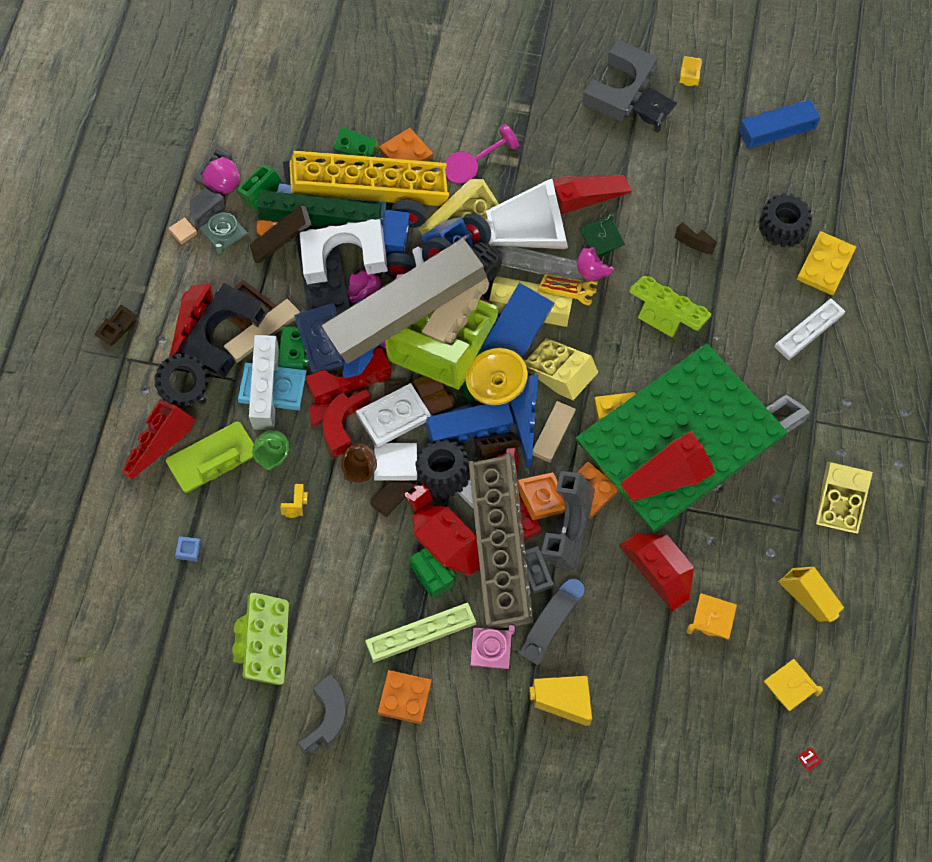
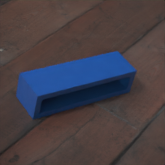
(779, 124)
(469, 423)

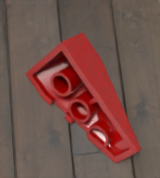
(583, 191)
(190, 312)
(165, 428)
(674, 467)

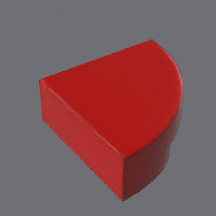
(317, 413)

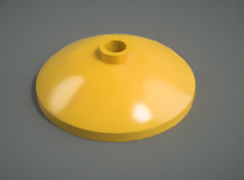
(494, 367)

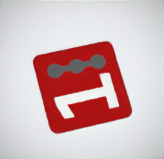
(809, 759)

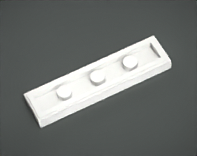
(809, 329)

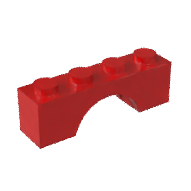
(326, 387)

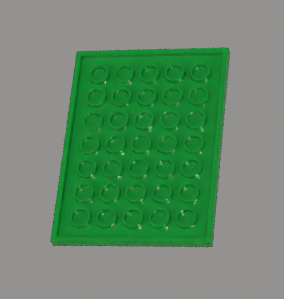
(694, 397)

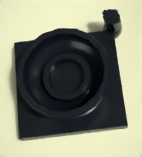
(654, 108)

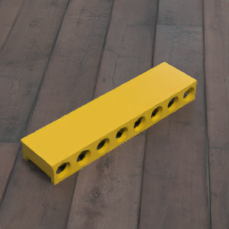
(367, 181)

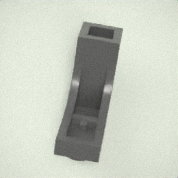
(548, 625)
(333, 701)

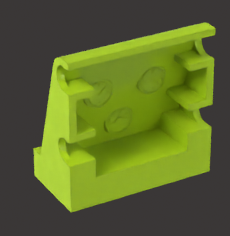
(439, 360)

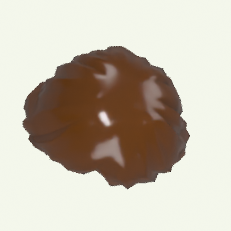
(358, 463)

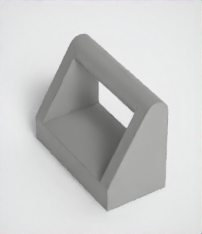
(799, 411)

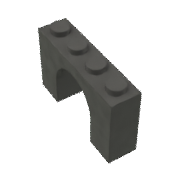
(620, 102)
(566, 548)

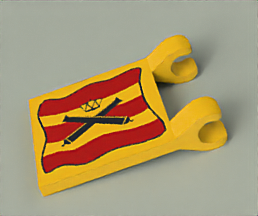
(567, 287)

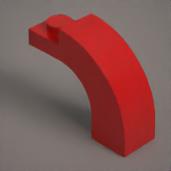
(335, 416)

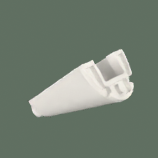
(528, 220)

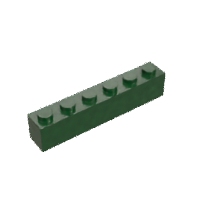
(321, 211)

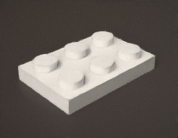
(393, 415)

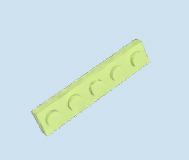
(420, 632)

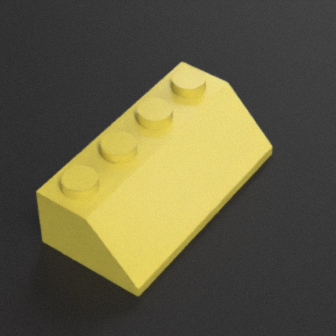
(470, 198)
(504, 288)

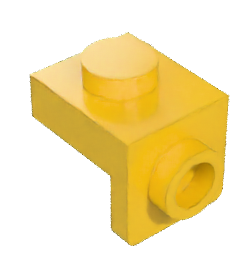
(690, 71)
(295, 509)

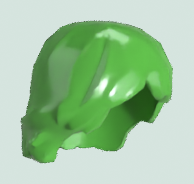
(271, 449)

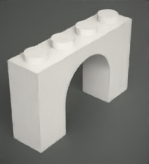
(319, 242)
(261, 397)

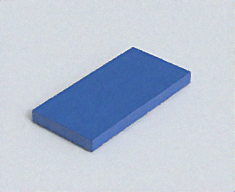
(519, 321)

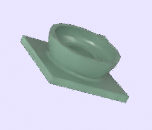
(223, 230)

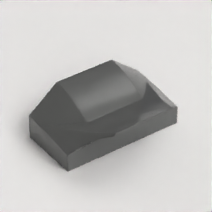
(204, 206)
(538, 573)

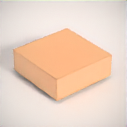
(182, 231)

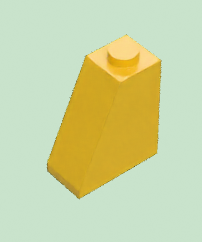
(812, 593)
(563, 697)

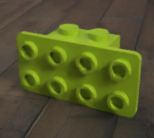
(666, 308)
(211, 457)
(262, 639)

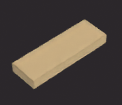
(553, 431)

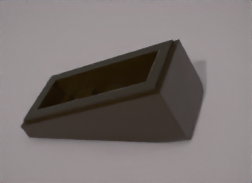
(495, 445)

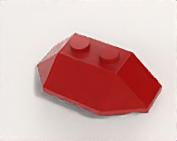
(447, 538)
(661, 566)

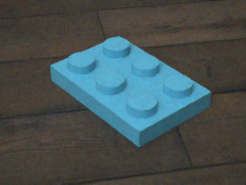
(287, 387)

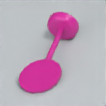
(463, 166)

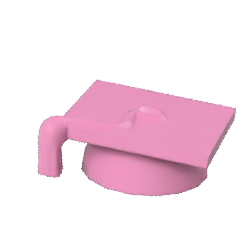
(491, 647)

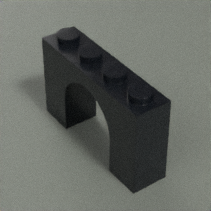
(226, 304)

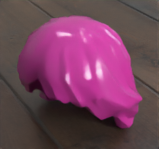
(221, 176)
(590, 266)
(362, 285)

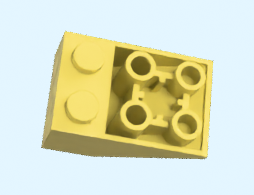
(561, 368)
(843, 497)

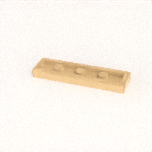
(272, 323)

